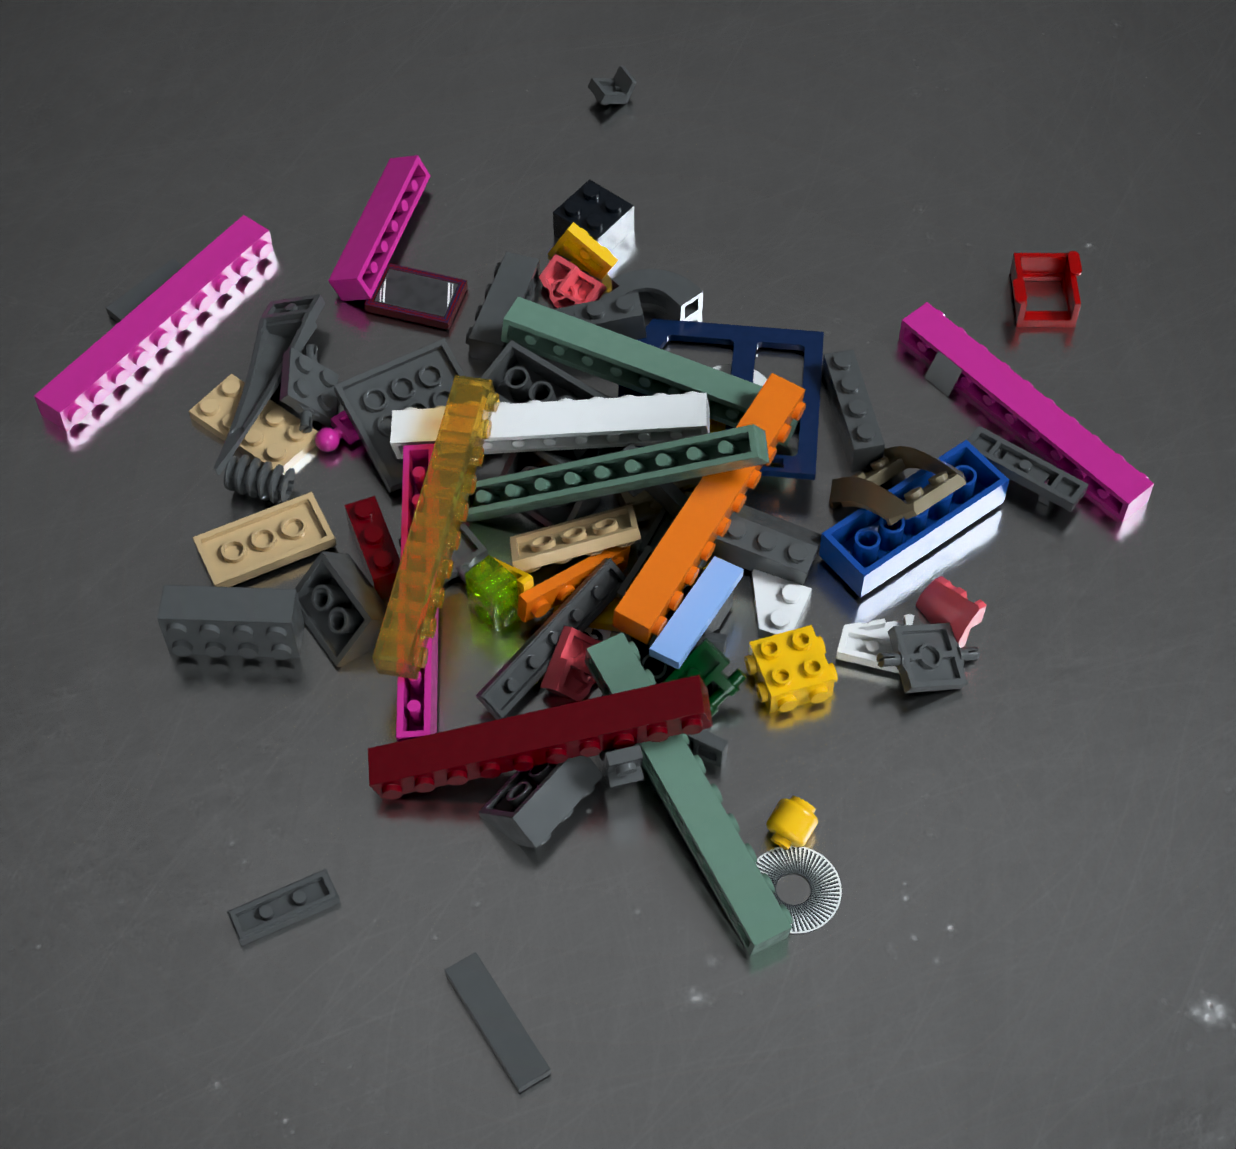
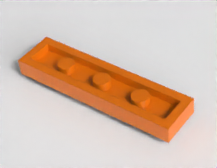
(557, 589)

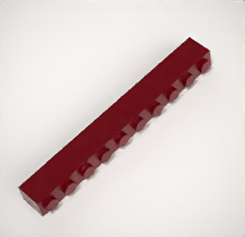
(540, 737)

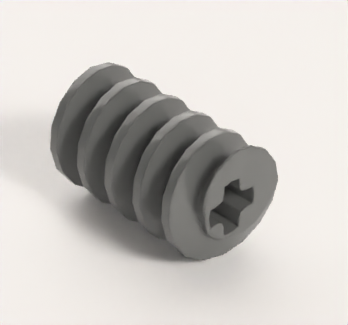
(259, 481)

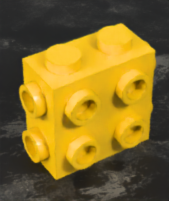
(790, 669)

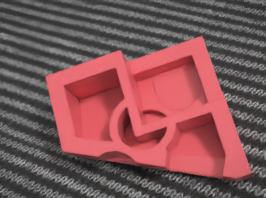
(568, 284)
(948, 604)
(567, 670)

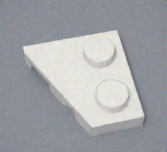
(778, 603)

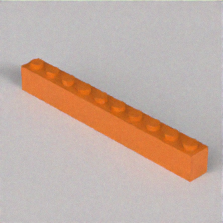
(703, 518)

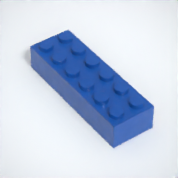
(870, 551)

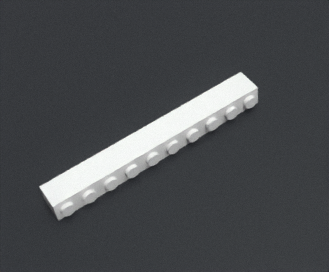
(569, 423)

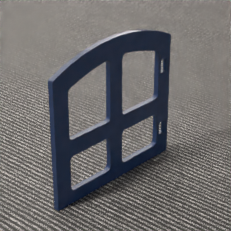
(744, 343)

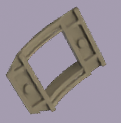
(865, 490)

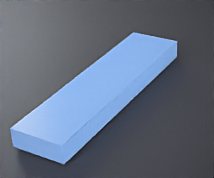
(696, 612)

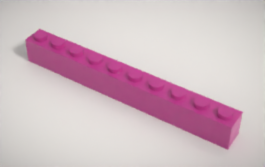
(153, 323)
(1028, 412)
(416, 697)

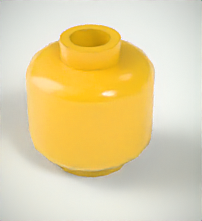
(792, 822)

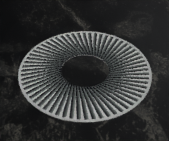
(823, 880)

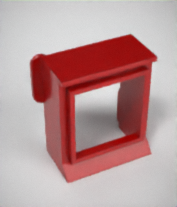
(1046, 267)

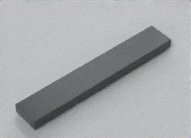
(534, 656)

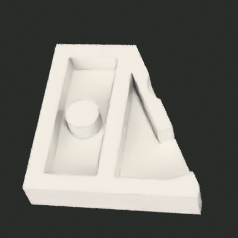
(863, 642)

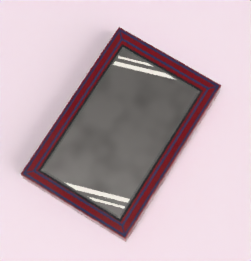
(417, 296)

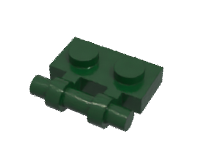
(709, 663)

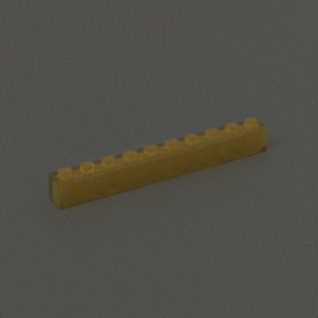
(436, 528)

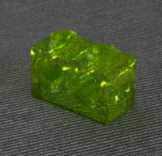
(492, 593)

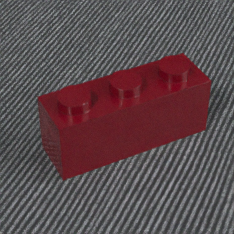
(373, 544)

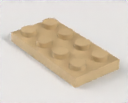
(272, 436)
(575, 538)
(264, 541)

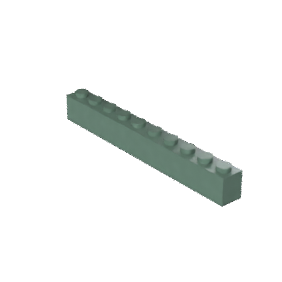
(626, 360)
(619, 472)
(698, 810)

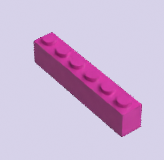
(379, 228)

